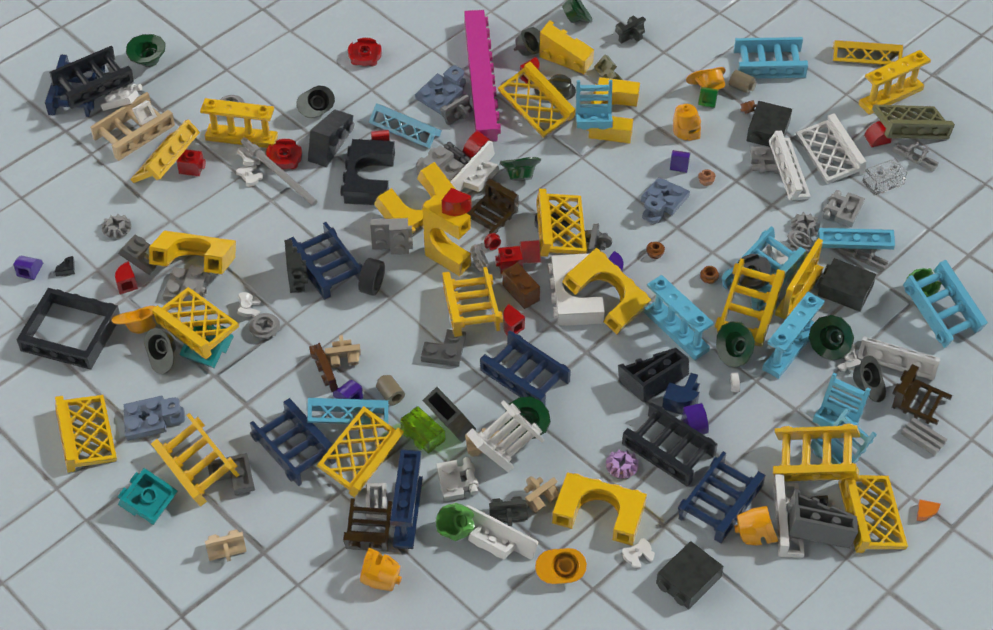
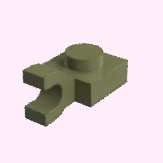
(606, 68)

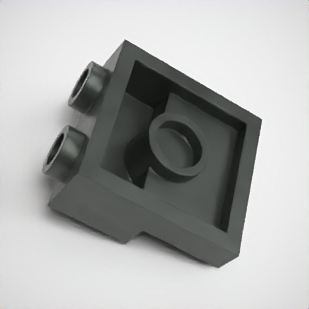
(295, 268)

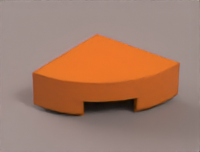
(927, 510)

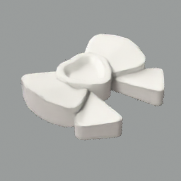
(248, 159)
(248, 176)
(246, 301)
(851, 360)
(632, 554)

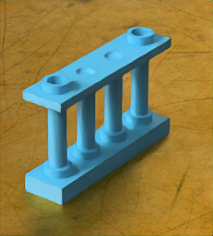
(771, 69)
(794, 262)
(958, 293)
(671, 324)
(792, 335)

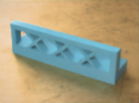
(406, 119)
(857, 238)
(344, 405)

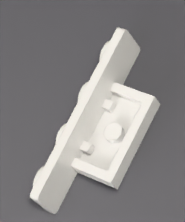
(477, 170)
(499, 537)

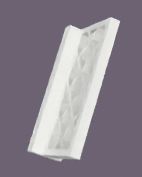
(845, 145)

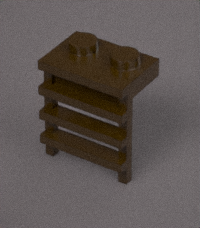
(499, 200)
(907, 392)
(363, 540)

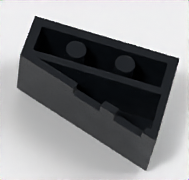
(329, 136)
(653, 375)

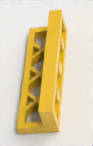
(865, 46)

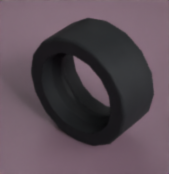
(371, 276)

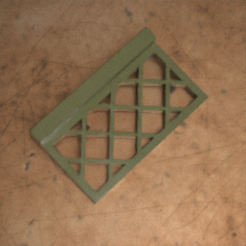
(915, 125)

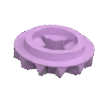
(627, 470)

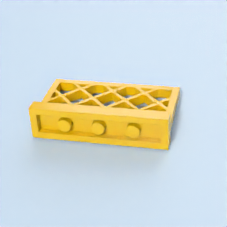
(549, 94)
(167, 152)
(547, 235)
(802, 282)
(184, 330)
(68, 437)
(376, 457)
(852, 504)

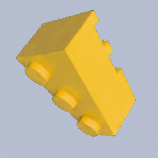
(564, 50)

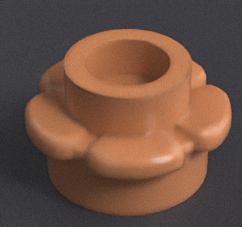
(706, 177)

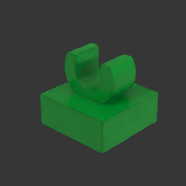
(708, 97)

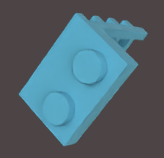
(594, 115)
(832, 409)
(837, 446)

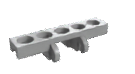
(908, 153)
(853, 254)

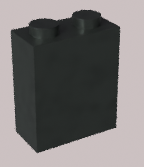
(766, 121)
(846, 284)
(448, 413)
(689, 575)

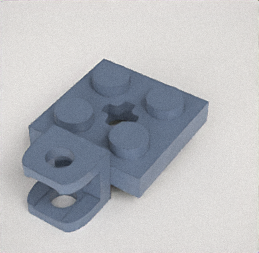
(448, 85)
(657, 204)
(159, 415)

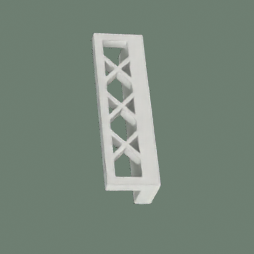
(789, 167)
(899, 357)
(781, 517)

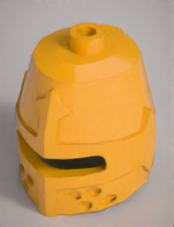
(686, 119)
(755, 525)
(380, 571)

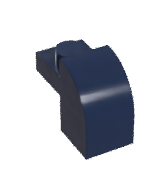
(678, 397)

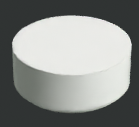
(735, 383)

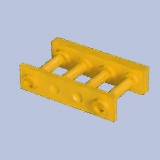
(902, 89)
(233, 134)
(769, 298)
(455, 310)
(825, 470)
(186, 477)

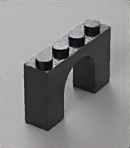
(363, 154)

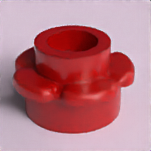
(492, 241)

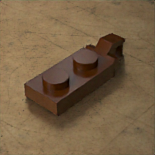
(323, 365)

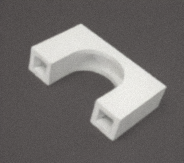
(571, 309)

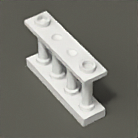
(497, 452)

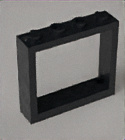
(60, 352)

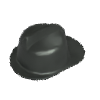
(528, 42)
(563, 85)
(315, 101)
(160, 350)
(869, 375)

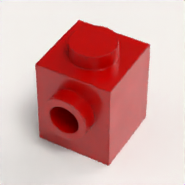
(191, 163)
(508, 257)

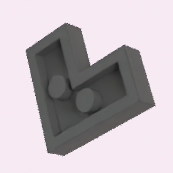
(135, 253)
(447, 353)
(244, 482)

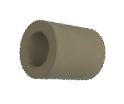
(742, 81)
(390, 389)

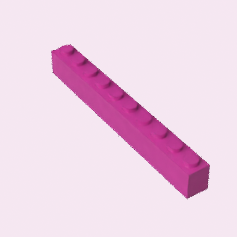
(480, 74)

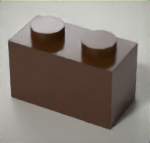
(521, 285)

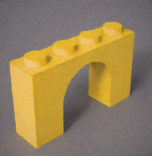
(622, 94)
(392, 206)
(437, 244)
(217, 252)
(598, 267)
(580, 490)

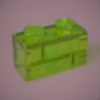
(422, 429)

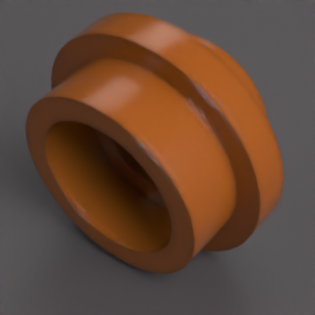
(748, 107)
(655, 250)
(709, 274)

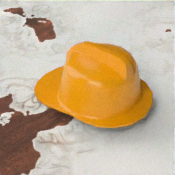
(708, 78)
(138, 320)
(560, 566)

